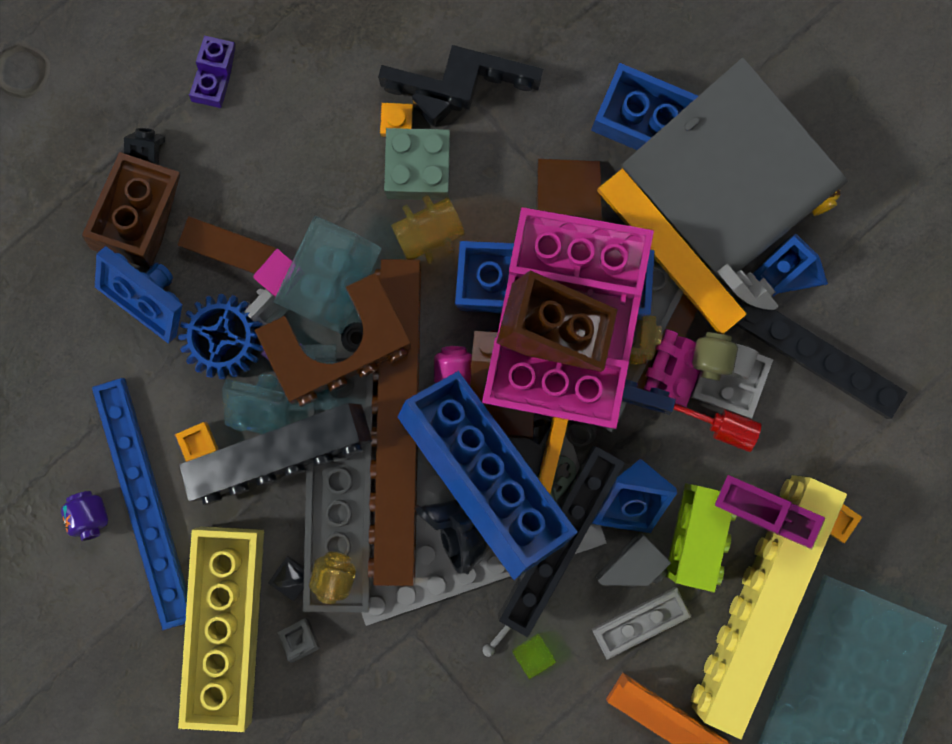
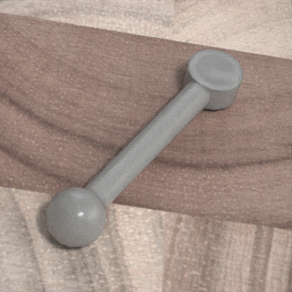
(489, 649)

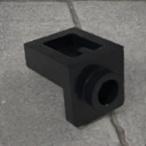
(144, 144)

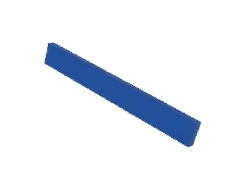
(142, 501)

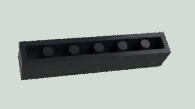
(276, 453)
(580, 506)

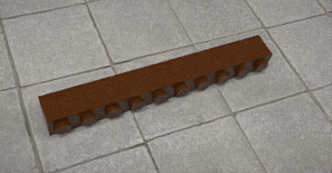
(396, 450)

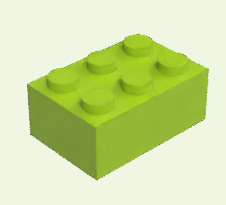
(699, 540)

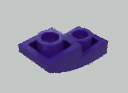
(213, 71)

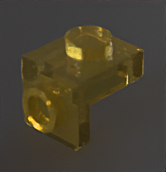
(649, 337)

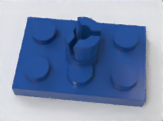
(139, 292)

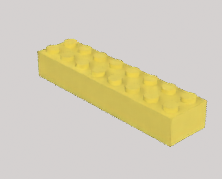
(763, 614)

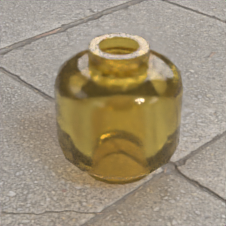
(332, 577)

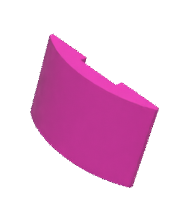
(600, 262)

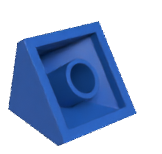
(636, 499)

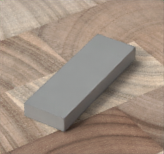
(641, 623)

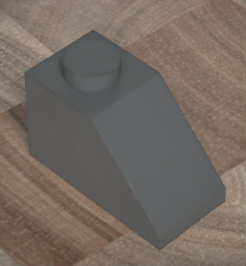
(635, 565)

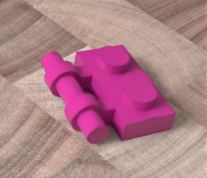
(679, 373)

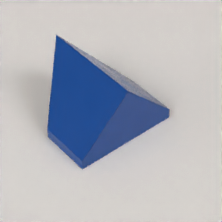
(792, 267)

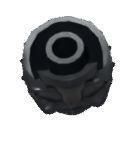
(458, 534)

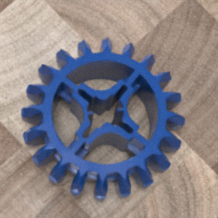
(196, 328)

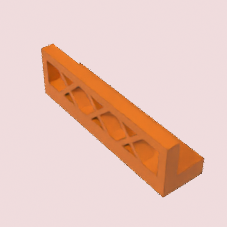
(660, 714)

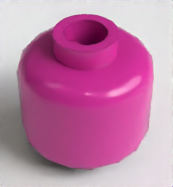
(452, 360)

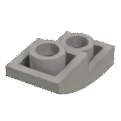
(749, 288)

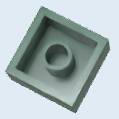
(417, 163)

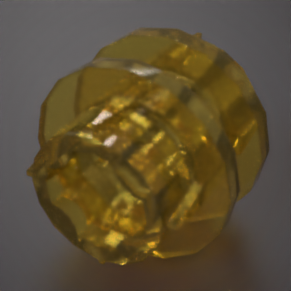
(428, 229)

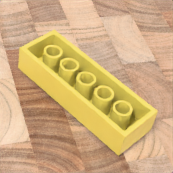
(221, 629)

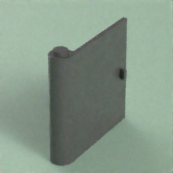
(736, 174)

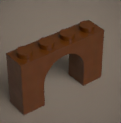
(305, 377)

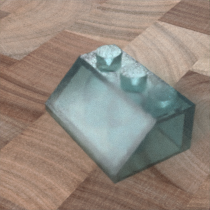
(321, 271)

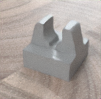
(264, 308)

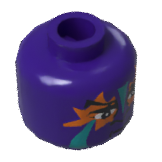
(84, 515)

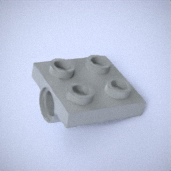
(739, 390)

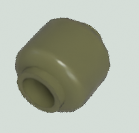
(715, 356)

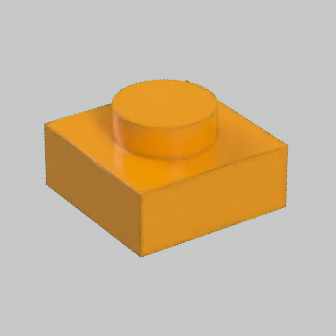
(396, 116)
(196, 441)
(845, 524)

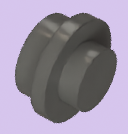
(580, 433)

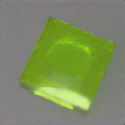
(533, 656)

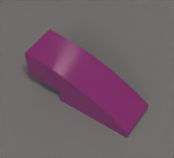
(770, 512)

